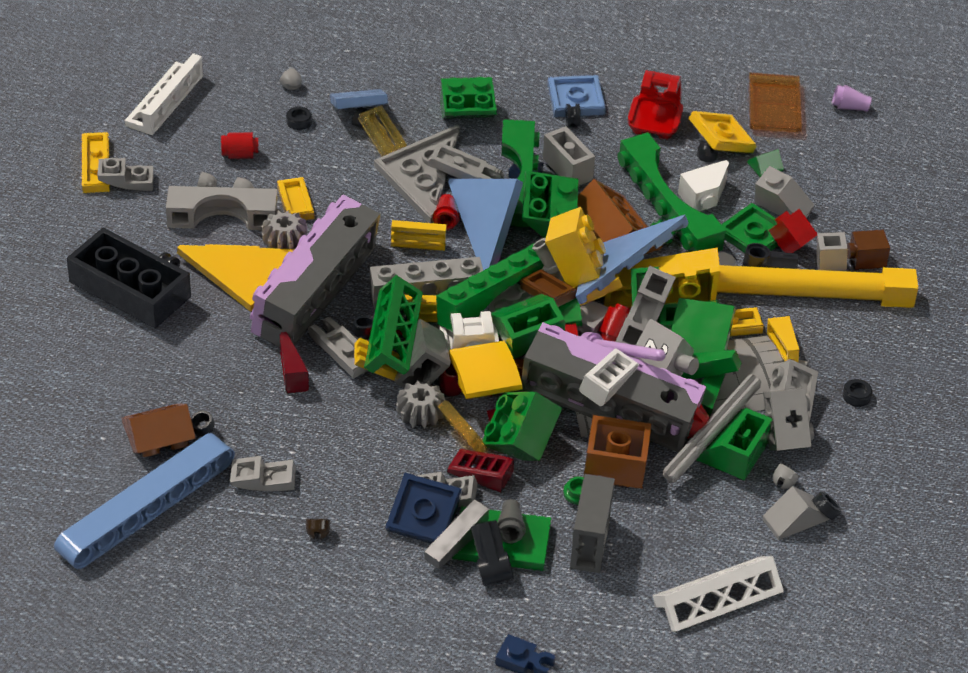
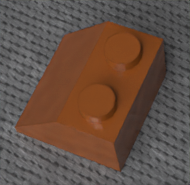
(159, 428)
(618, 450)

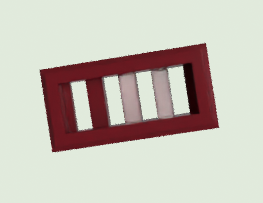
(294, 370)
(494, 477)

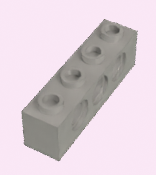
(428, 277)

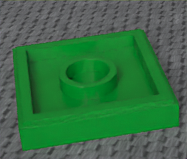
(750, 227)
(704, 324)

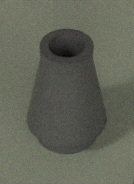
(511, 522)

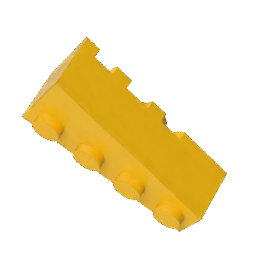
(694, 271)

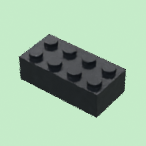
(129, 277)

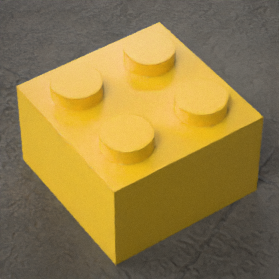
(575, 247)

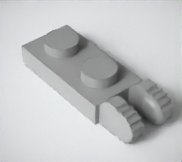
(462, 164)
(338, 344)

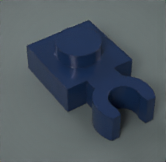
(521, 655)

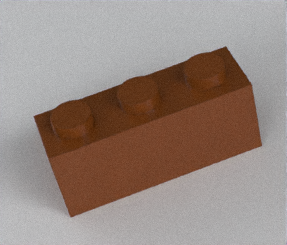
(610, 212)

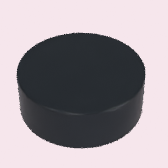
(299, 118)
(857, 392)
(827, 505)

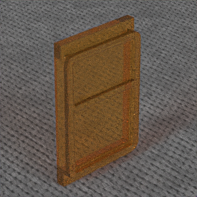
(774, 102)

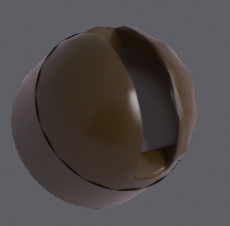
(318, 525)

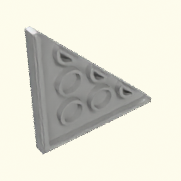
(413, 177)

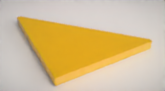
(235, 268)

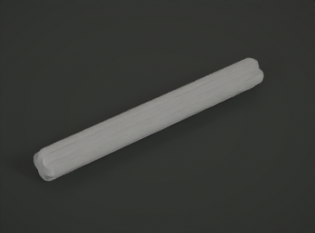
(713, 427)

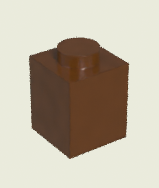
(868, 249)

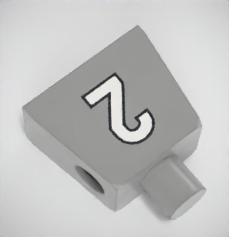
(677, 349)

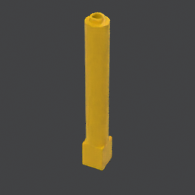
(892, 287)

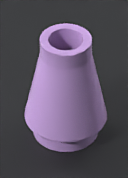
(850, 99)

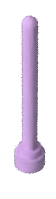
(627, 349)

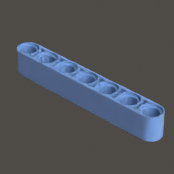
(143, 501)

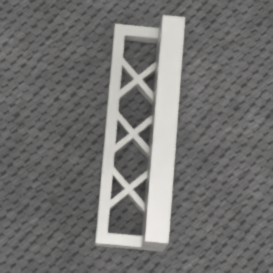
(166, 95)
(715, 581)

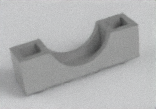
(190, 205)

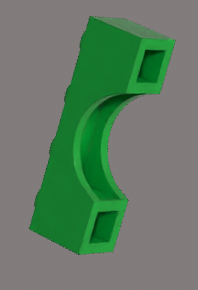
(518, 146)

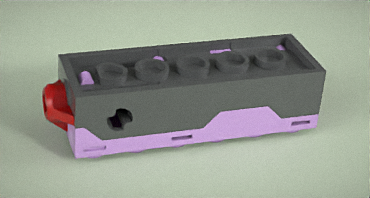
(315, 271)
(650, 395)

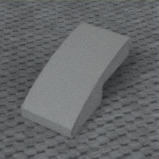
(256, 475)

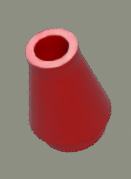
(446, 212)

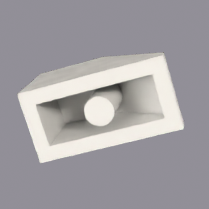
(704, 185)

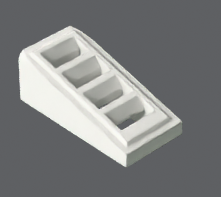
(607, 378)

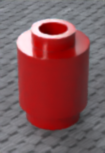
(239, 145)
(613, 322)

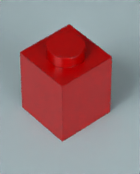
(792, 231)

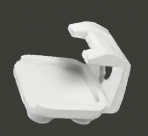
(470, 331)

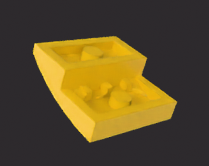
(485, 369)

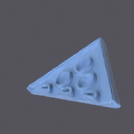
(486, 213)
(628, 251)

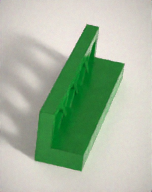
(388, 320)

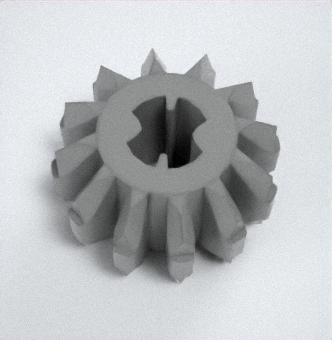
(283, 230)
(419, 404)

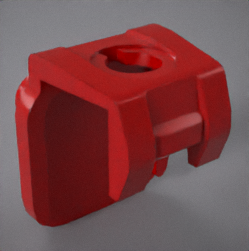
(654, 110)

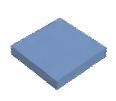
(576, 90)
(359, 99)

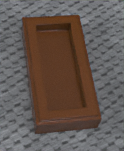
(546, 284)

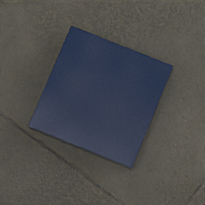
(423, 508)

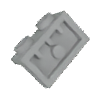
(794, 375)

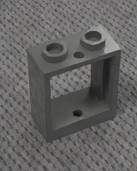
(592, 523)

